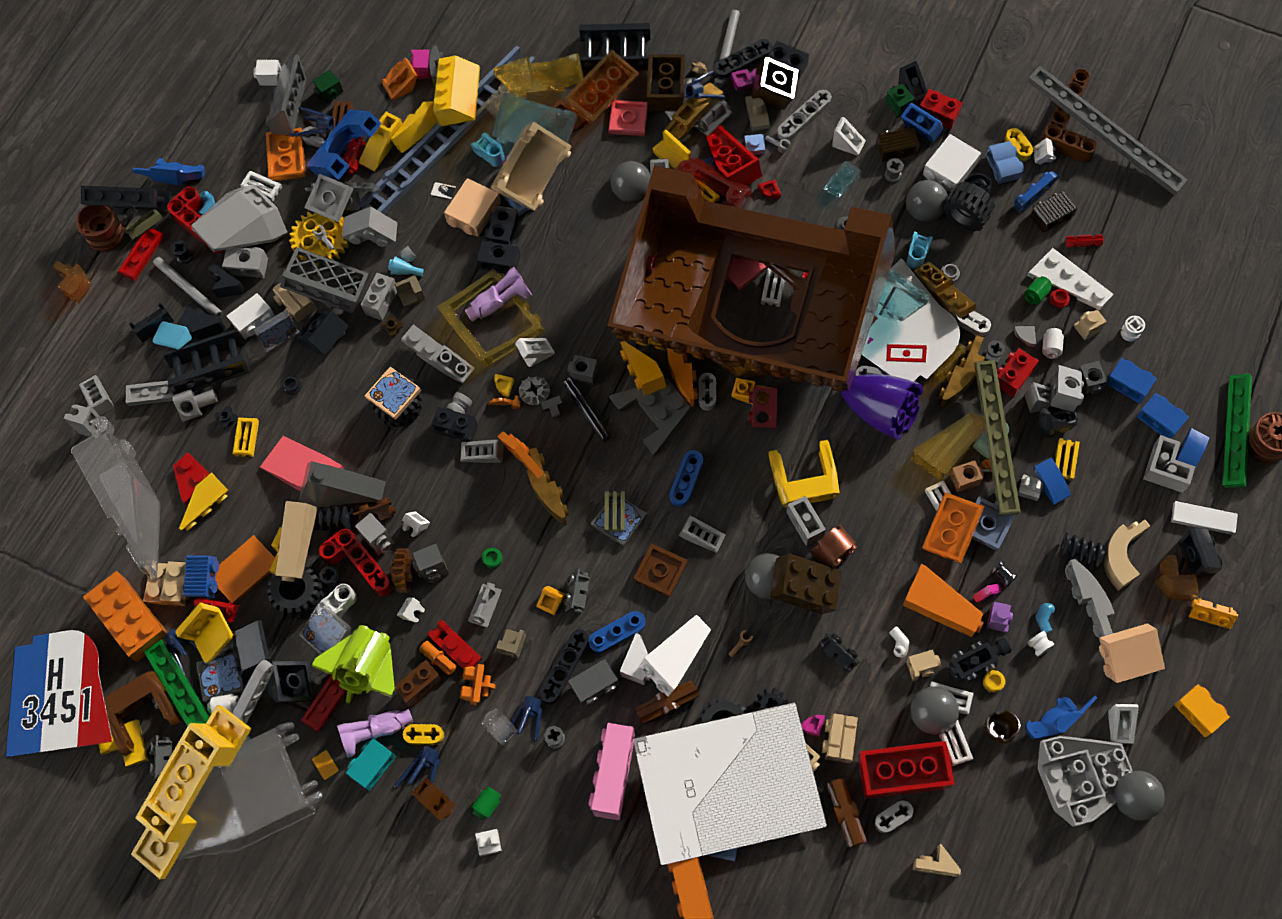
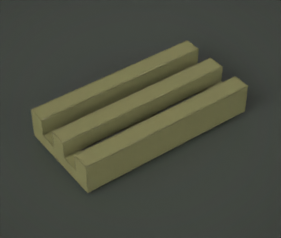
(143, 223)
(614, 528)

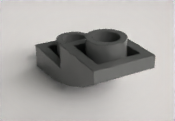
(434, 59)

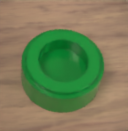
(492, 558)

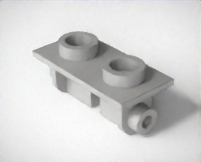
(485, 605)

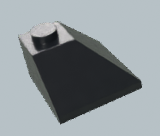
(290, 682)

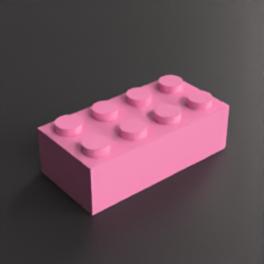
(613, 771)

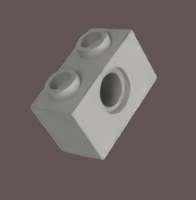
(253, 267)
(379, 296)
(1066, 388)
(806, 521)
(374, 534)

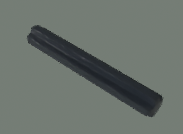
(586, 409)

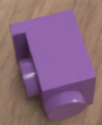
(999, 617)

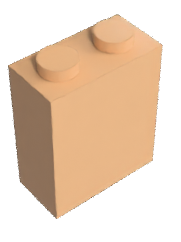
(472, 207)
(1131, 653)

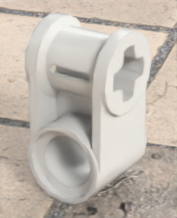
(335, 601)

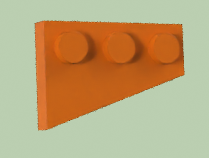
(521, 452)

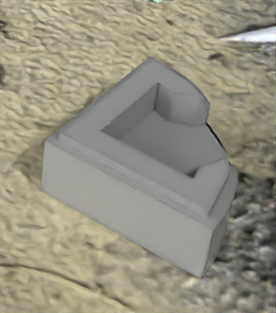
(1026, 334)

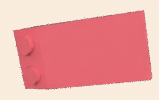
(290, 459)

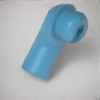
(208, 201)
(1043, 615)

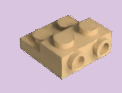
(168, 586)

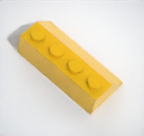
(456, 90)

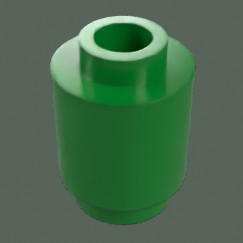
(1038, 290)
(486, 803)

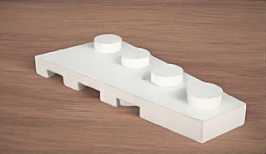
(1071, 278)

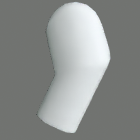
(902, 642)

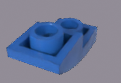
(1192, 447)
(1053, 481)

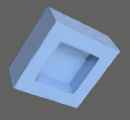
(755, 144)

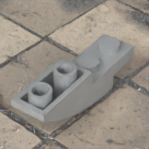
(437, 355)
(1088, 590)

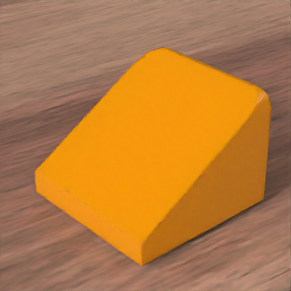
(550, 600)

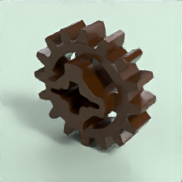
(402, 570)

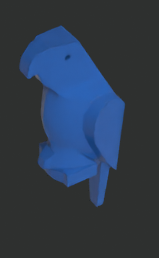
(172, 173)
(1057, 719)

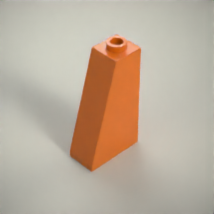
(940, 602)

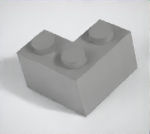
(369, 225)
(1164, 469)

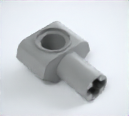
(198, 401)

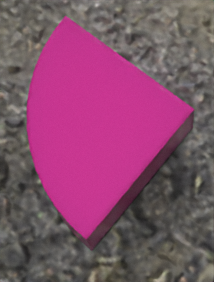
(985, 592)
(813, 725)

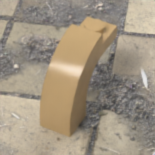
(1116, 561)

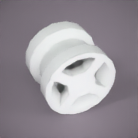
(1040, 643)

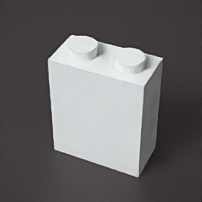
(951, 163)

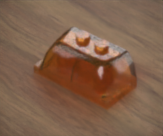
(601, 87)

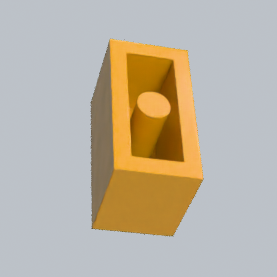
(1202, 710)

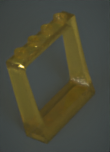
(487, 357)

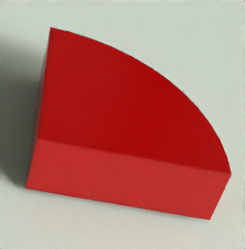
(769, 189)

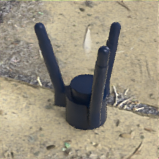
(696, 90)
(323, 122)
(177, 643)
(529, 708)
(426, 758)

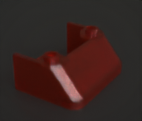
(736, 193)

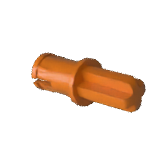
(437, 657)

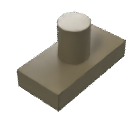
(757, 113)

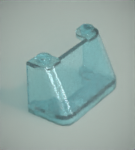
(516, 113)

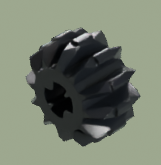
(763, 701)

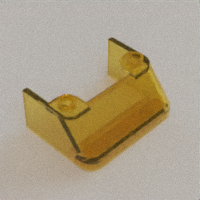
(526, 77)

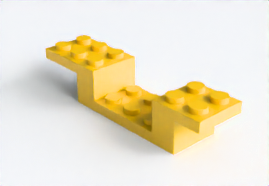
(179, 784)

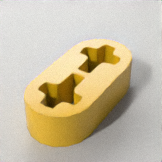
(1021, 143)
(423, 729)

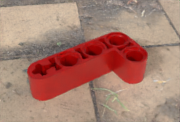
(184, 208)
(362, 564)

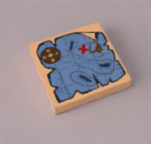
(392, 393)

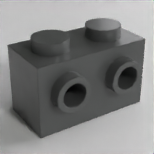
(430, 564)
(594, 683)

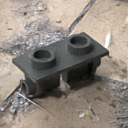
(713, 118)
(577, 583)
(160, 750)

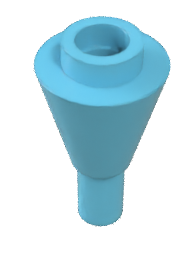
(400, 267)

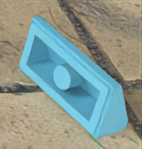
(172, 335)

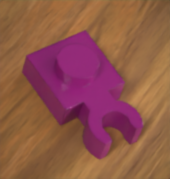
(743, 79)

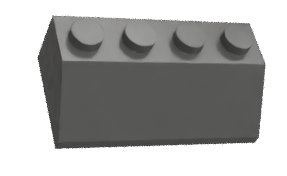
(287, 97)

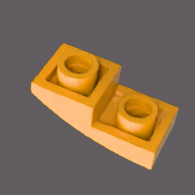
(742, 388)

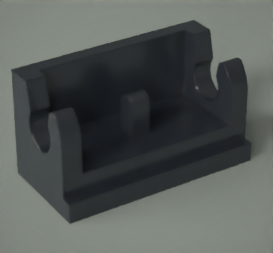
(148, 326)

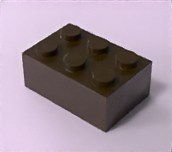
(665, 82)
(805, 584)

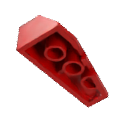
(733, 158)

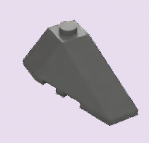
(331, 486)

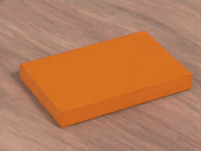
(285, 156)
(953, 527)
(244, 569)

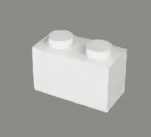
(250, 315)

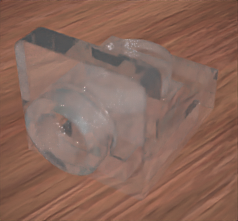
(499, 726)

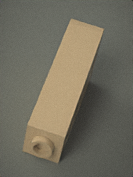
(295, 539)

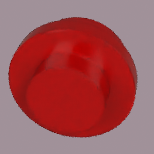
(1059, 298)

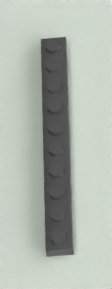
(1107, 130)

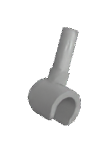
(781, 149)
(322, 236)

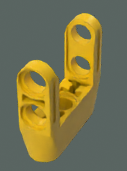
(814, 488)

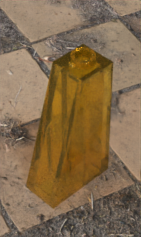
(949, 446)

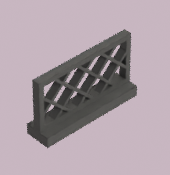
(320, 290)

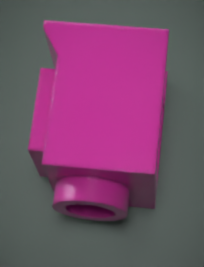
(421, 63)

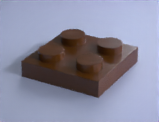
(660, 570)

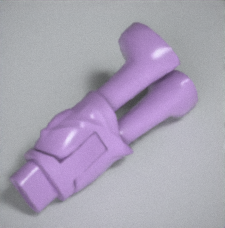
(491, 301)
(374, 727)

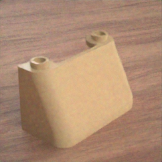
(530, 166)

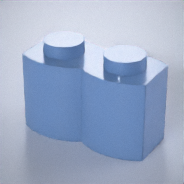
(1004, 162)

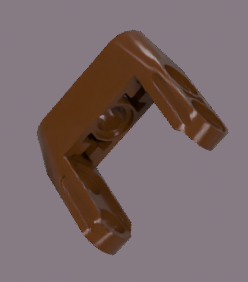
(132, 697)

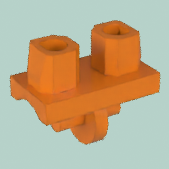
(473, 693)

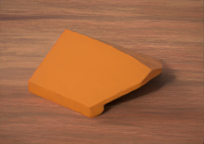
(400, 80)

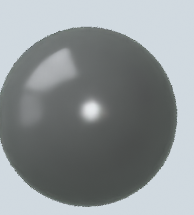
(630, 181)
(926, 200)
(760, 575)
(934, 710)
(1139, 795)

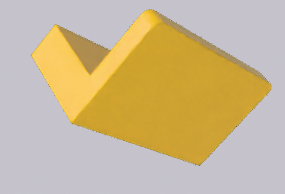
(672, 150)

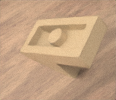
(943, 865)

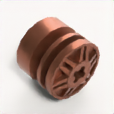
(100, 227)
(1263, 442)

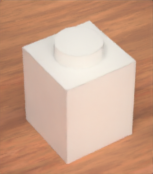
(267, 71)

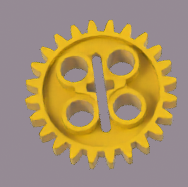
(303, 236)

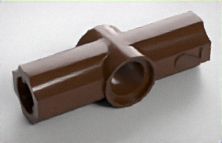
(664, 705)
(846, 813)

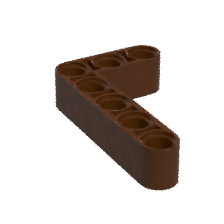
(1057, 126)

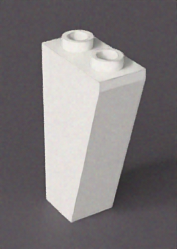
(672, 657)

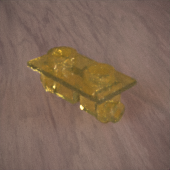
(950, 363)

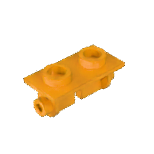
(1219, 615)

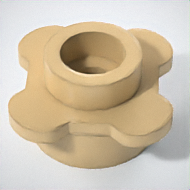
(698, 69)

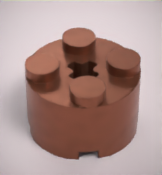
(833, 547)

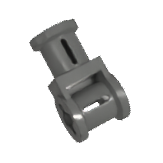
(994, 346)

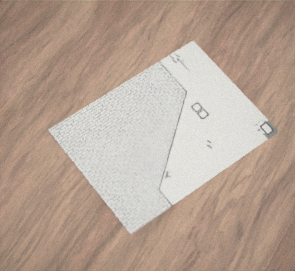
(728, 783)

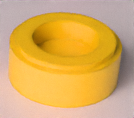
(993, 681)

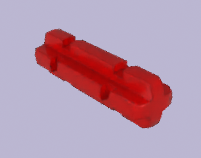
(1084, 240)

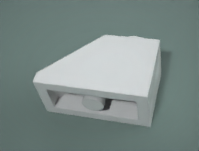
(634, 657)

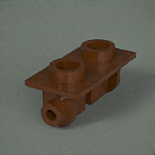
(381, 508)

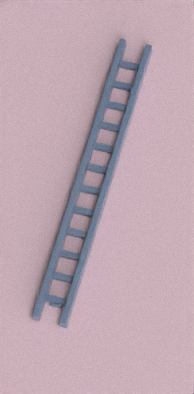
(423, 144)

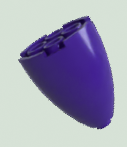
(885, 402)

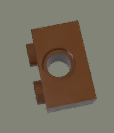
(418, 683)

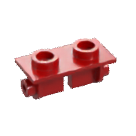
(355, 149)
(228, 610)

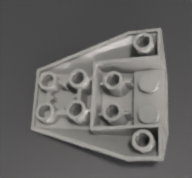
(240, 220)
(1081, 776)

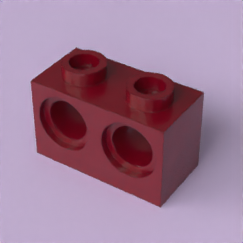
(769, 407)

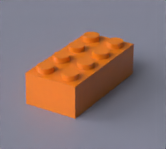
(125, 615)

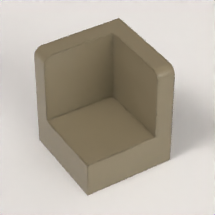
(409, 291)
(511, 643)

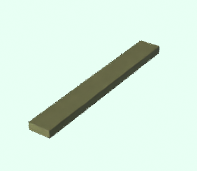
(997, 438)

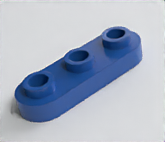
(1035, 191)
(686, 470)
(611, 639)

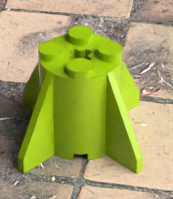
(360, 663)

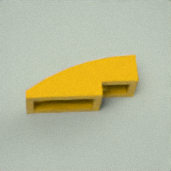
(415, 126)

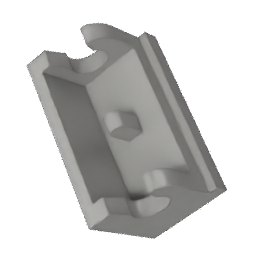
(84, 421)

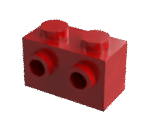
(941, 107)
(1016, 371)

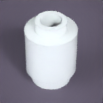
(1053, 343)
(227, 701)

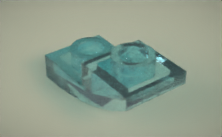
(842, 179)

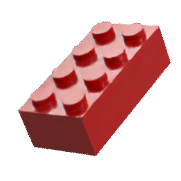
(905, 770)

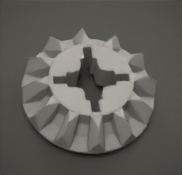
(542, 392)

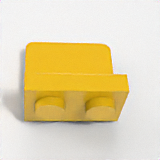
(207, 629)

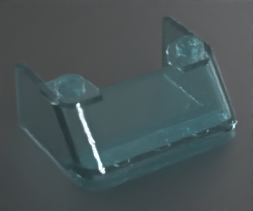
(901, 298)

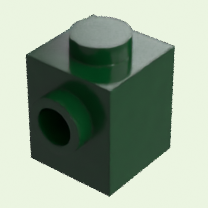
(327, 86)
(898, 99)

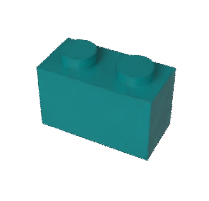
(370, 764)

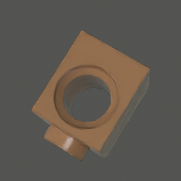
(961, 482)

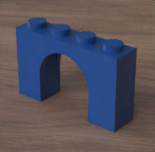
(352, 126)

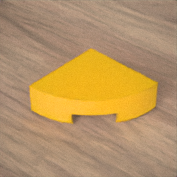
(504, 384)

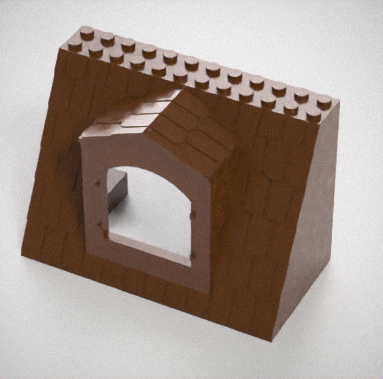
(694, 254)

